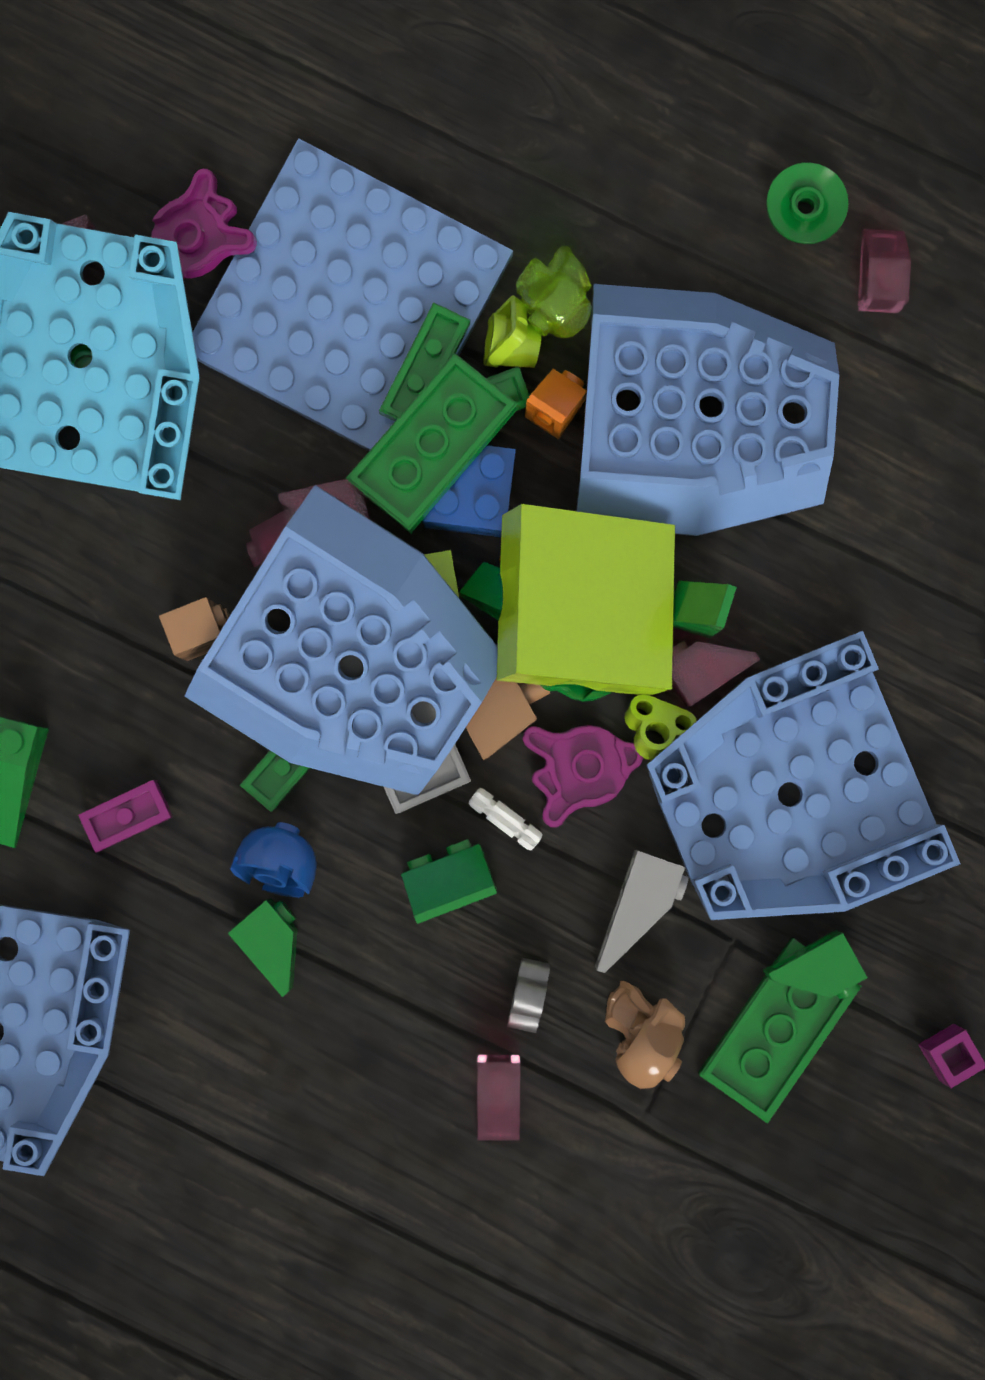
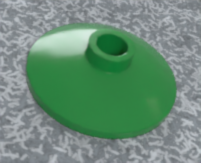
(812, 185)

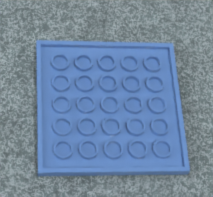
(340, 292)

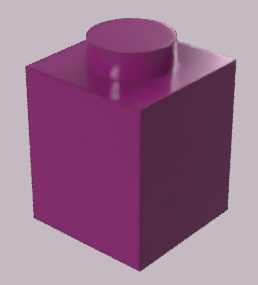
(952, 1055)

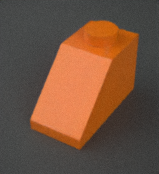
(556, 402)

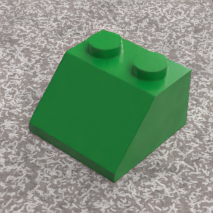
(448, 881)

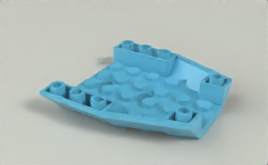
(144, 372)

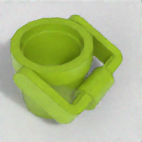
(510, 337)

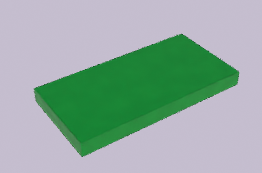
(432, 443)
(772, 1042)

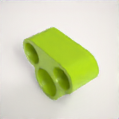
(660, 718)

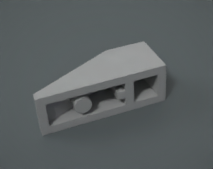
(643, 899)

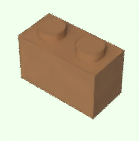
(194, 627)

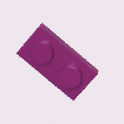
(125, 816)

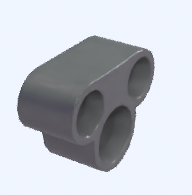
(529, 995)

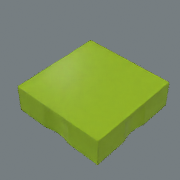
(586, 601)

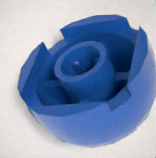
(277, 859)

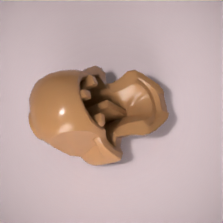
(650, 1033)

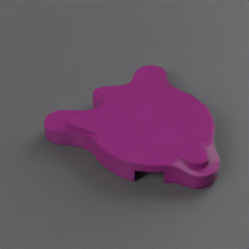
(201, 227)
(581, 768)

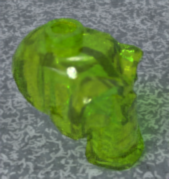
(556, 294)

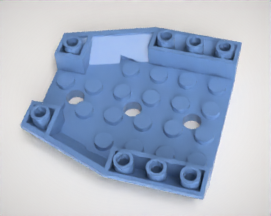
(668, 456)
(359, 596)
(846, 833)
(56, 1025)

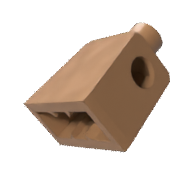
(503, 715)

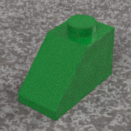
(270, 942)
(822, 968)

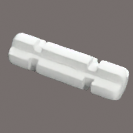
(505, 819)

